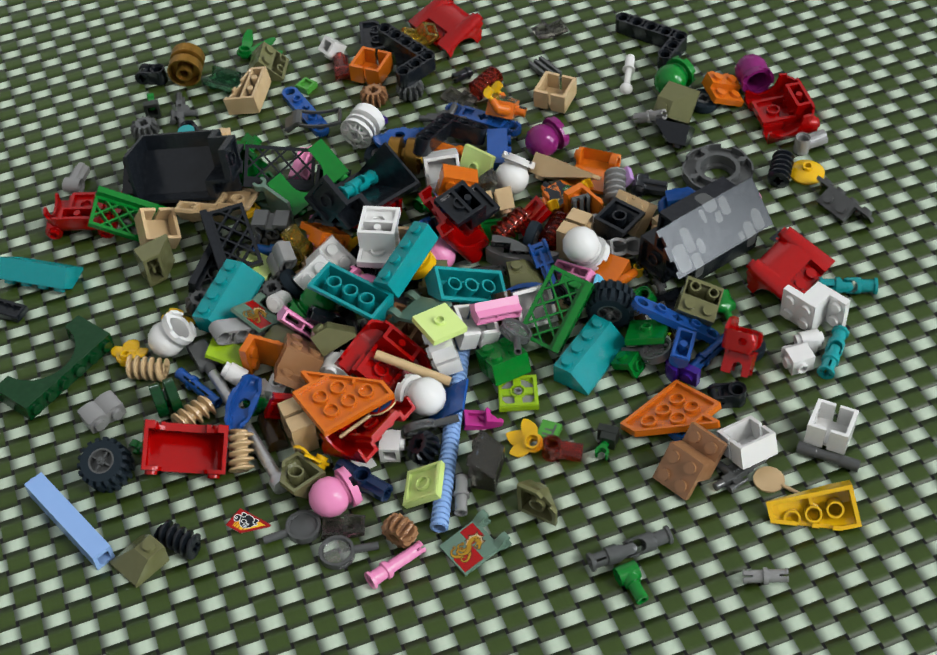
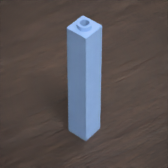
(69, 521)

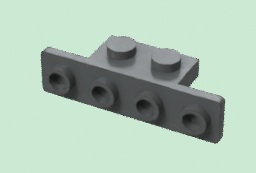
(839, 204)

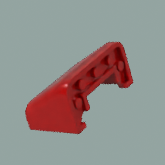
(184, 448)

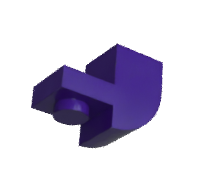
(688, 375)

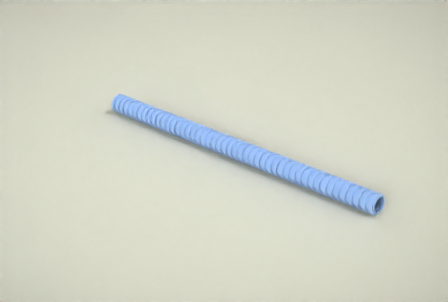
(448, 454)

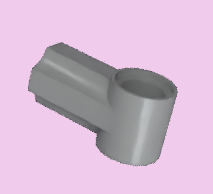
(806, 141)
(77, 178)

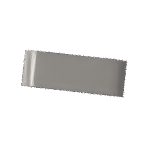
(231, 331)

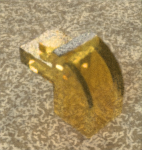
(425, 33)
(299, 243)

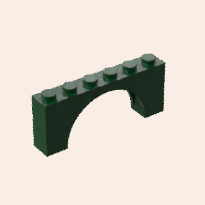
(33, 396)

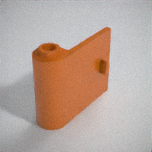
(597, 163)

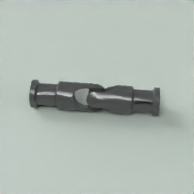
(615, 553)

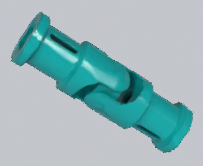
(359, 184)
(846, 286)
(833, 352)

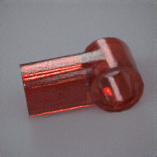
(341, 66)
(555, 449)

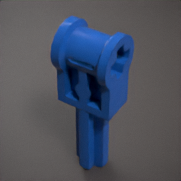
(542, 258)

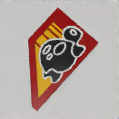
(246, 522)

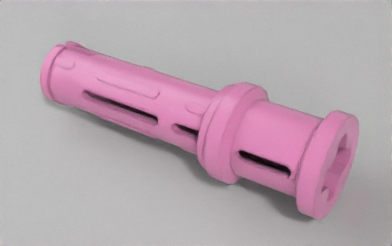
(386, 569)

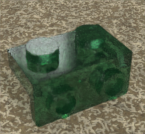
(222, 79)

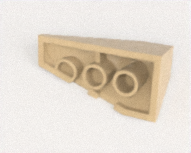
(556, 169)

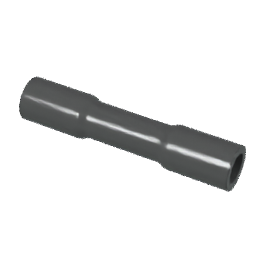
(840, 460)

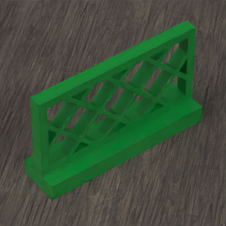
(113, 200)
(572, 315)

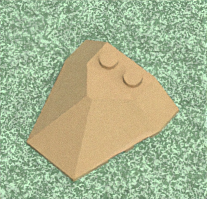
(190, 210)

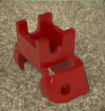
(739, 347)

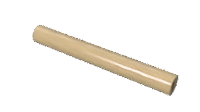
(412, 367)

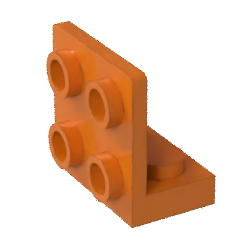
(596, 203)
(259, 350)

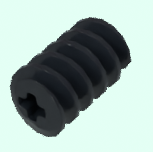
(780, 168)
(179, 539)

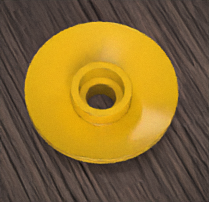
(806, 172)

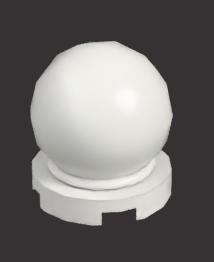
(513, 172)
(585, 247)
(171, 334)
(424, 392)

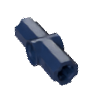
(366, 481)

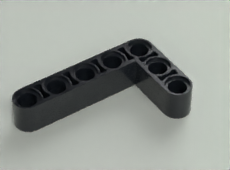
(671, 40)
(419, 58)
(445, 126)

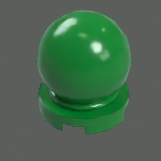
(675, 70)
(310, 298)

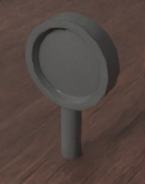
(300, 527)

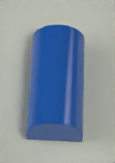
(682, 347)

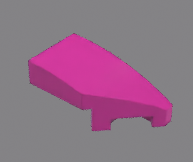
(480, 420)

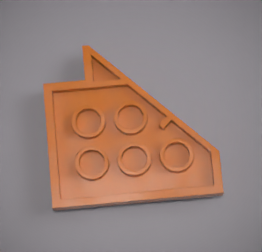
(339, 399)
(673, 412)

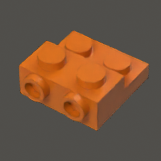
(723, 89)
(319, 233)

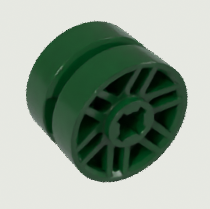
(165, 397)

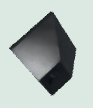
(676, 133)
(616, 219)

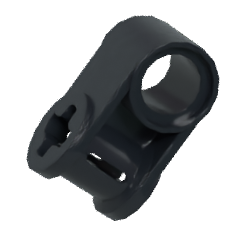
(152, 74)
(729, 394)

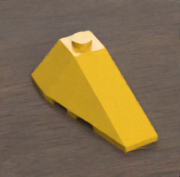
(825, 506)

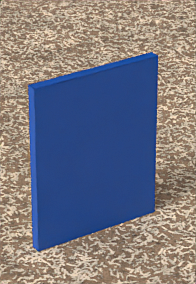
(455, 400)

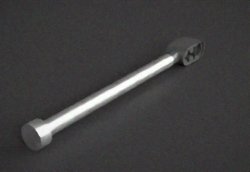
(197, 353)

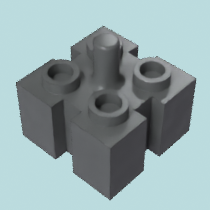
(269, 226)

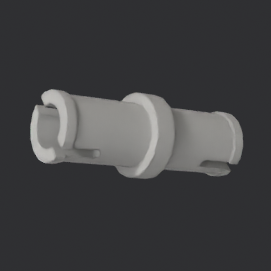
(649, 116)
(461, 495)
(765, 576)

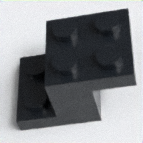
(466, 205)

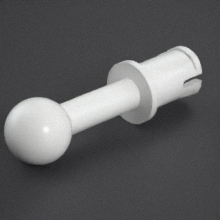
(628, 69)

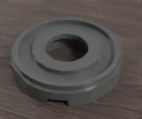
(711, 157)

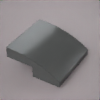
(508, 243)

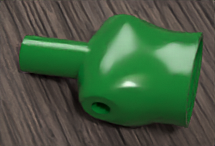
(727, 304)

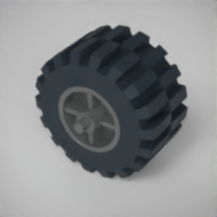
(612, 302)
(106, 465)

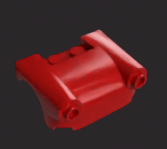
(451, 23)
(783, 109)
(75, 214)
(462, 239)
(788, 261)
(381, 336)
(360, 443)

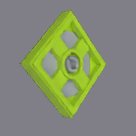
(519, 394)

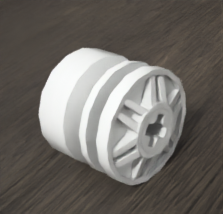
(362, 125)

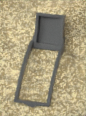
(295, 119)

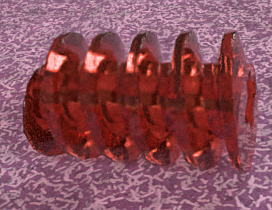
(485, 79)
(511, 223)
(550, 228)

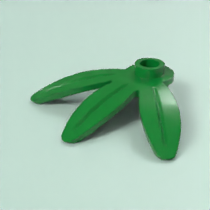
(246, 49)

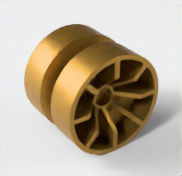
(186, 64)
(405, 153)

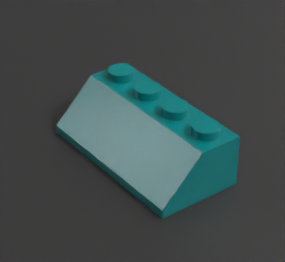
(406, 258)
(39, 272)
(463, 284)
(231, 286)
(352, 292)
(589, 355)

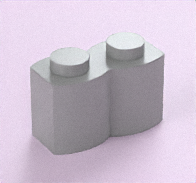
(624, 247)
(281, 258)
(101, 411)

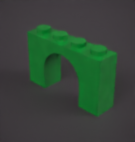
(331, 166)

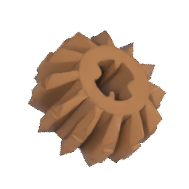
(374, 94)
(399, 530)

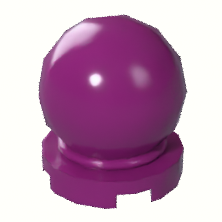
(753, 73)
(546, 137)

